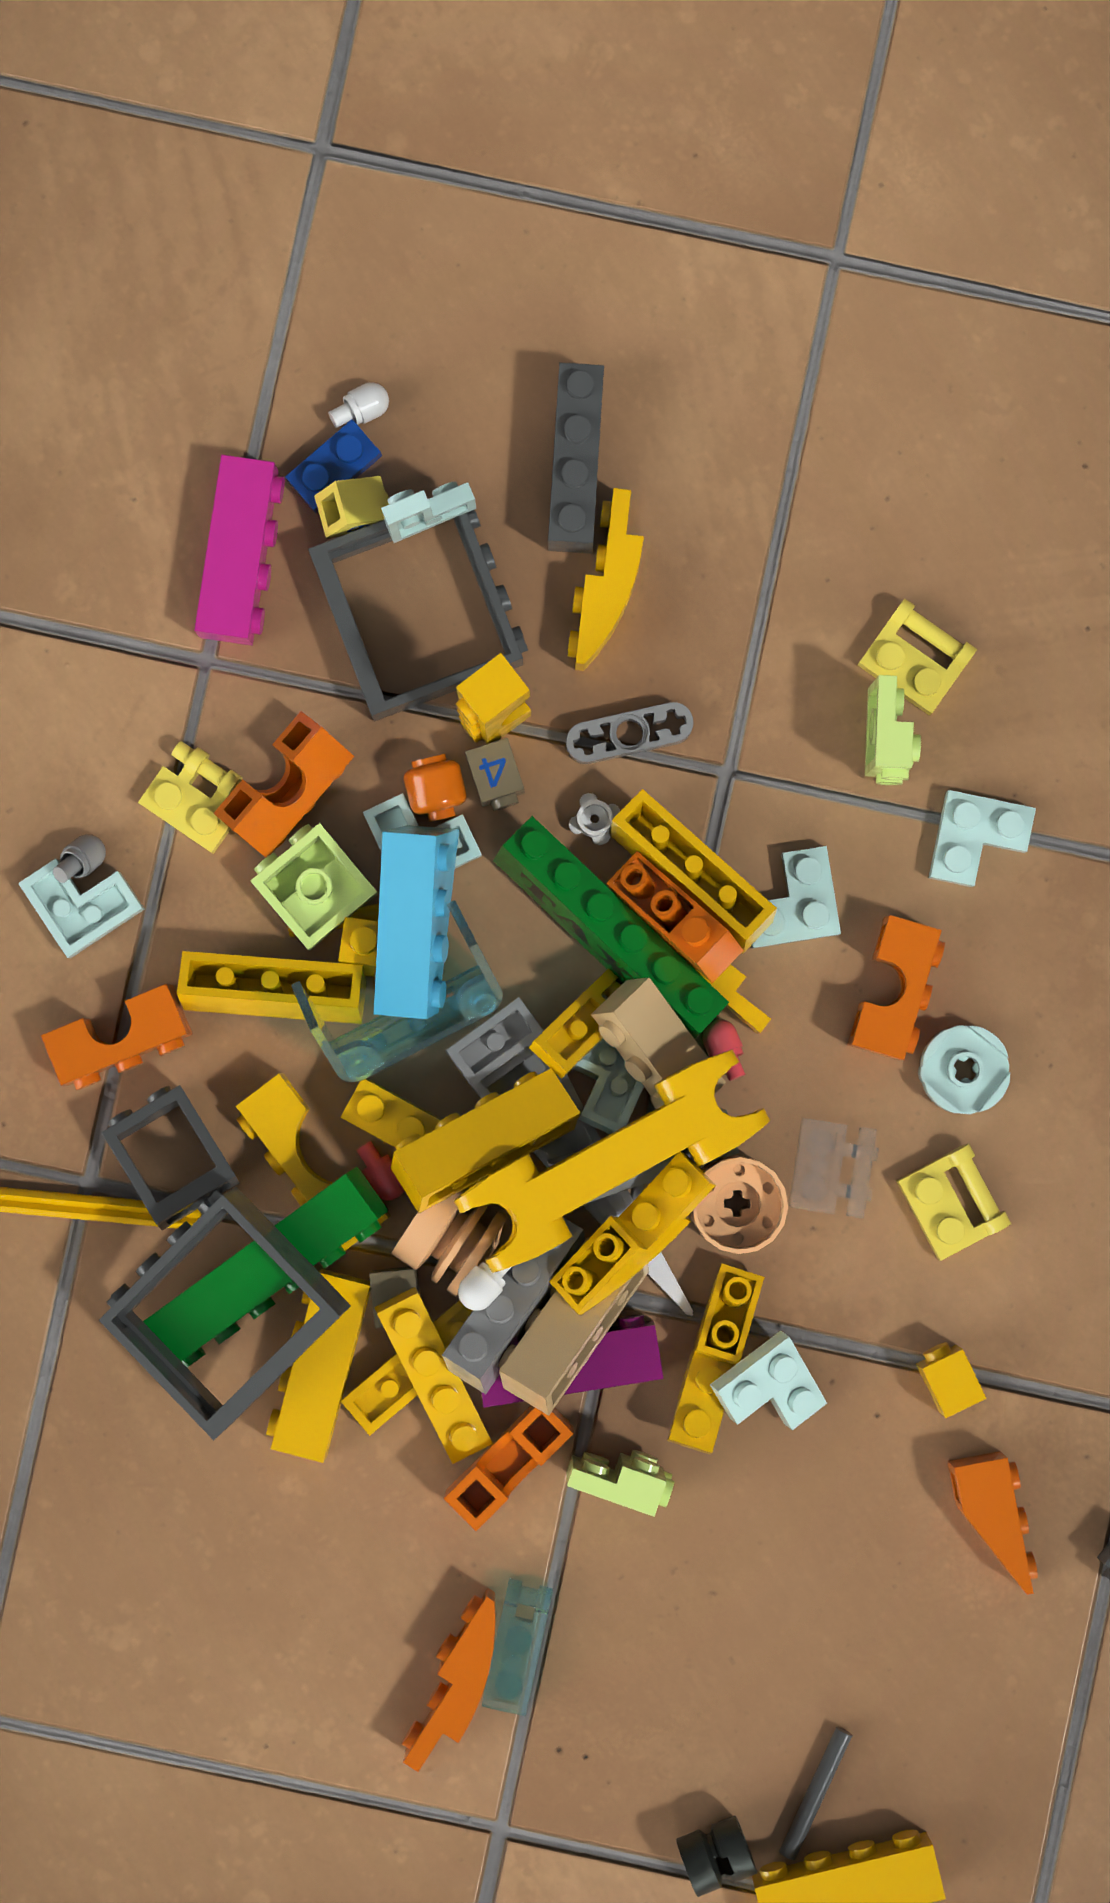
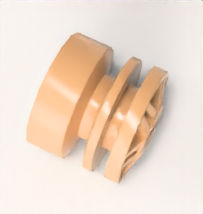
(757, 1222)
(450, 1238)

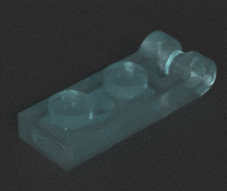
(516, 1649)

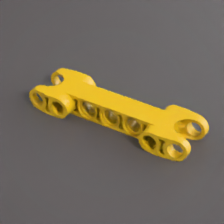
(541, 1199)

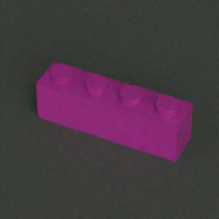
(622, 1358)

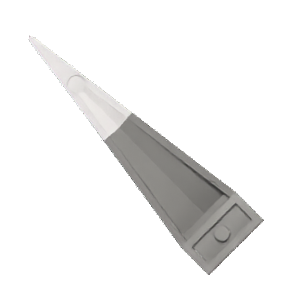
(495, 1059)

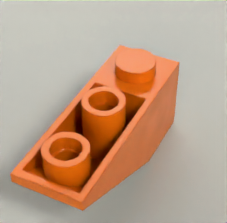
(675, 917)
(986, 1498)

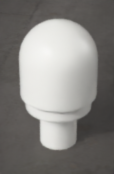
(361, 405)
(481, 1287)

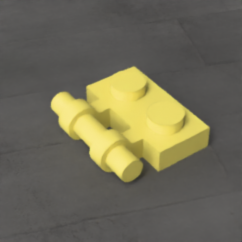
(185, 806)

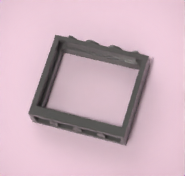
(376, 535)
(161, 1361)

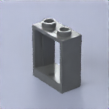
(193, 1194)

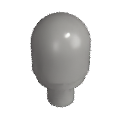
(80, 858)

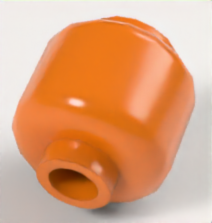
(435, 787)

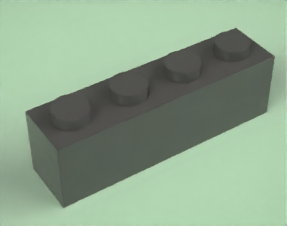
(575, 458)

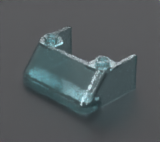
(394, 1038)

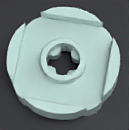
(990, 1067)

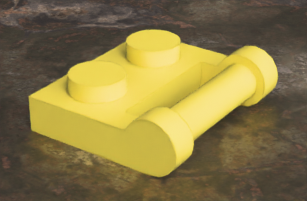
(919, 676)
(939, 1208)

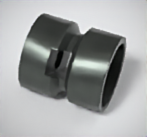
(716, 1856)

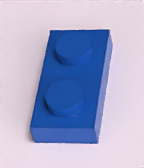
(339, 458)

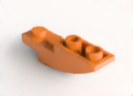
(466, 1668)

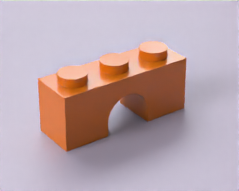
(269, 815)
(911, 952)
(155, 1024)
(506, 1463)

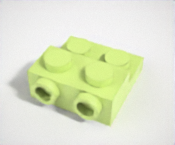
(889, 743)
(312, 885)
(634, 1483)

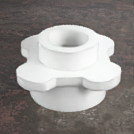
(591, 806)

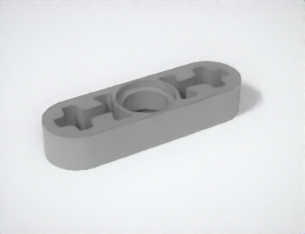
(659, 715)

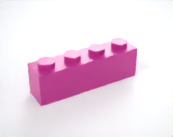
(238, 550)

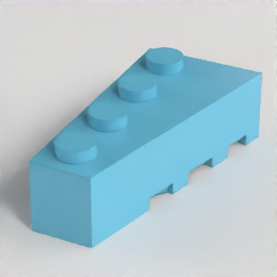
(414, 920)

